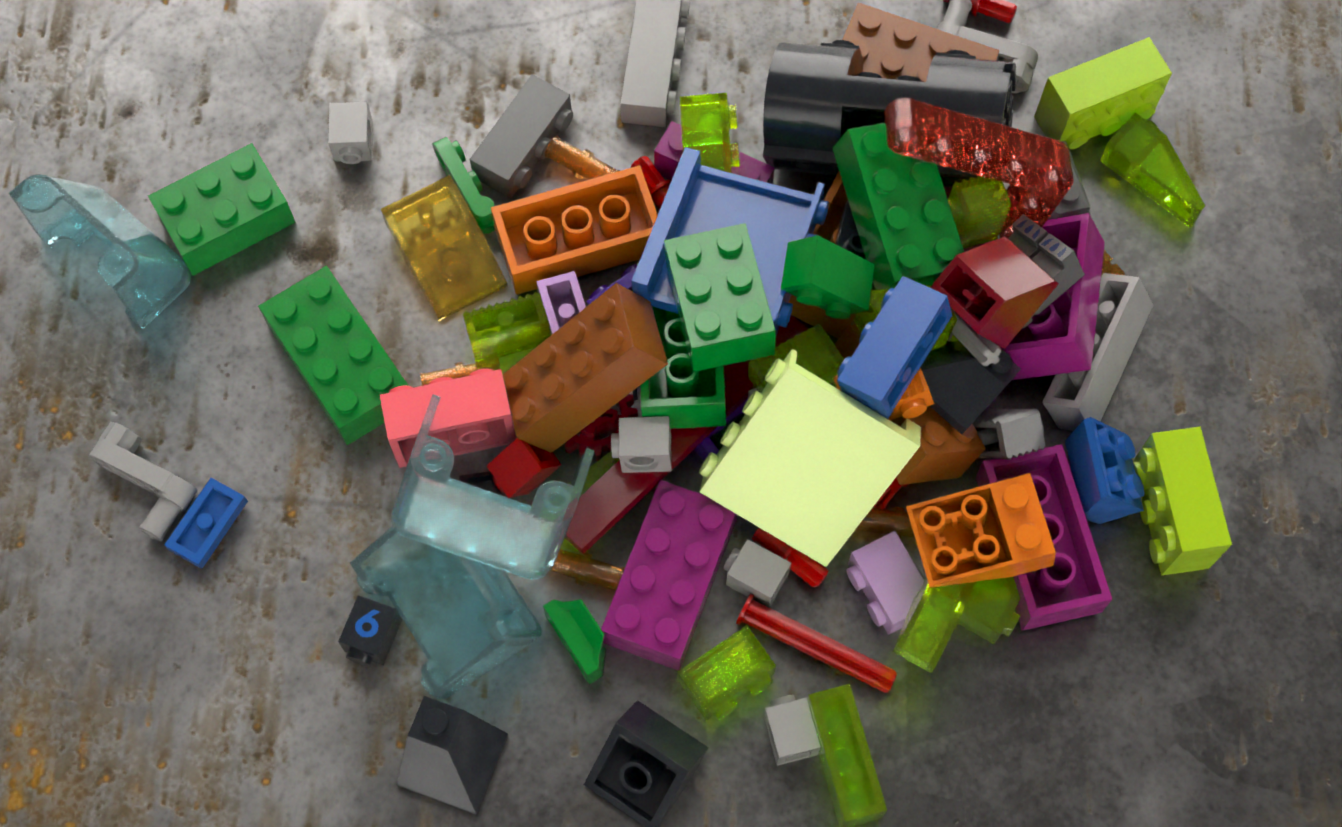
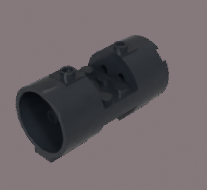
(823, 92)

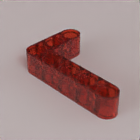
(1031, 163)

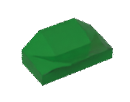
(579, 635)

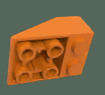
(982, 533)

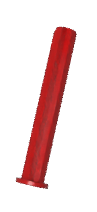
(817, 645)

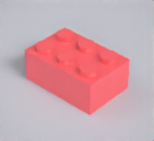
(469, 415)

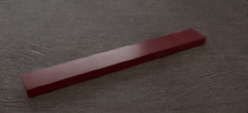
(619, 492)

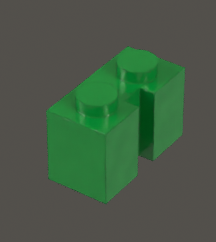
(827, 277)

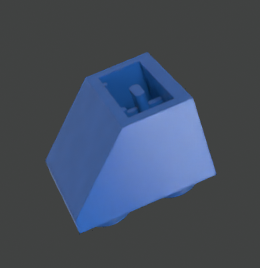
(1104, 471)

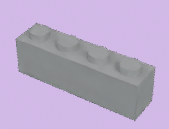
(653, 62)
(1119, 322)

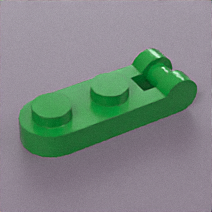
(451, 160)

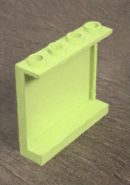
(806, 461)

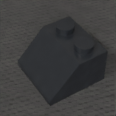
(645, 765)

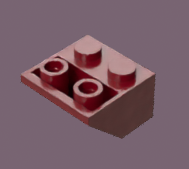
(995, 289)

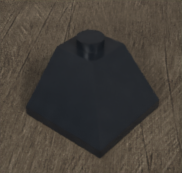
(962, 385)
(450, 755)

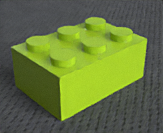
(1103, 94)
(1181, 502)

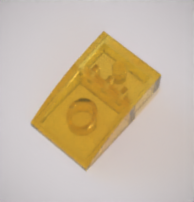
(444, 247)

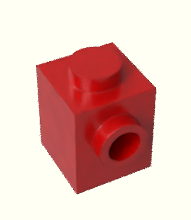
(522, 468)

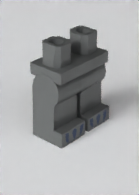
(1049, 254)

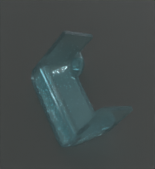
(480, 522)

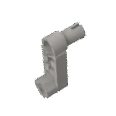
(1010, 51)
(116, 454)

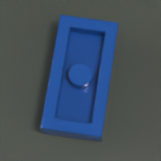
(206, 523)

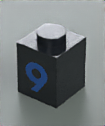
(369, 631)

